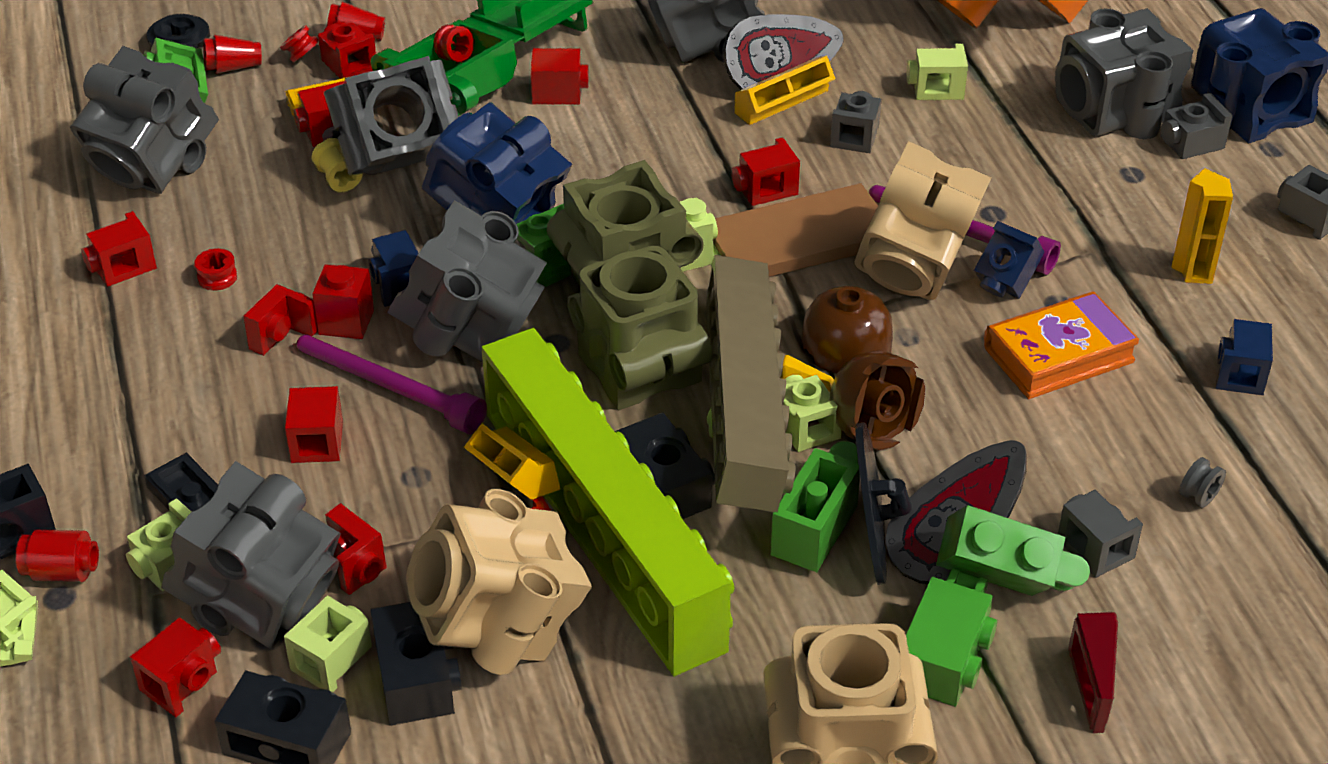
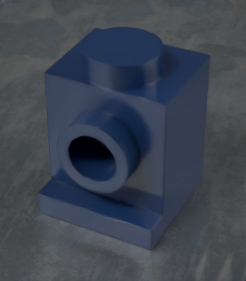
(391, 263)
(1015, 275)
(1245, 357)

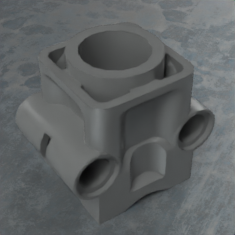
(699, 24)
(1122, 73)
(414, 86)
(142, 121)
(469, 284)
(252, 557)

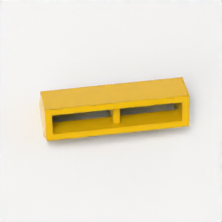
(783, 90)
(1203, 227)
(515, 460)

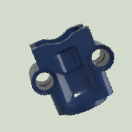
(1261, 71)
(495, 165)

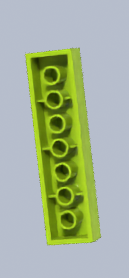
(612, 504)

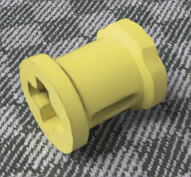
(329, 160)

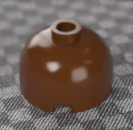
(845, 324)
(879, 392)

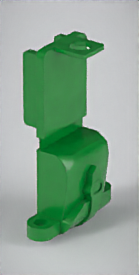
(495, 31)

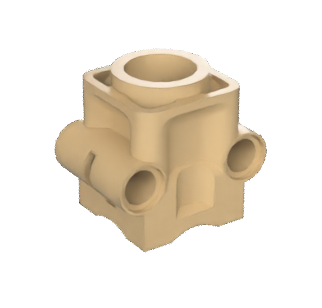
(920, 223)
(495, 580)
(849, 699)

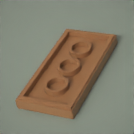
(799, 230)

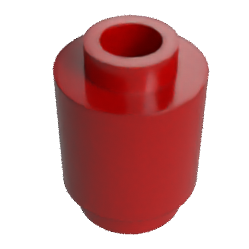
(57, 555)

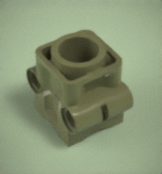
(619, 217)
(639, 325)

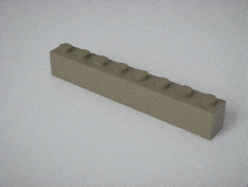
(747, 387)

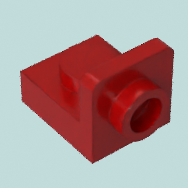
(276, 315)
(358, 549)

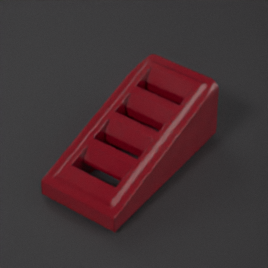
(1094, 664)

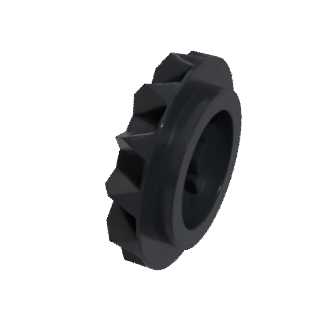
(186, 28)

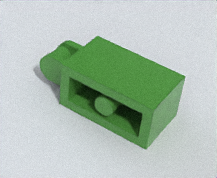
(817, 507)
(1009, 553)
(949, 632)

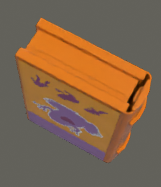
(1060, 344)

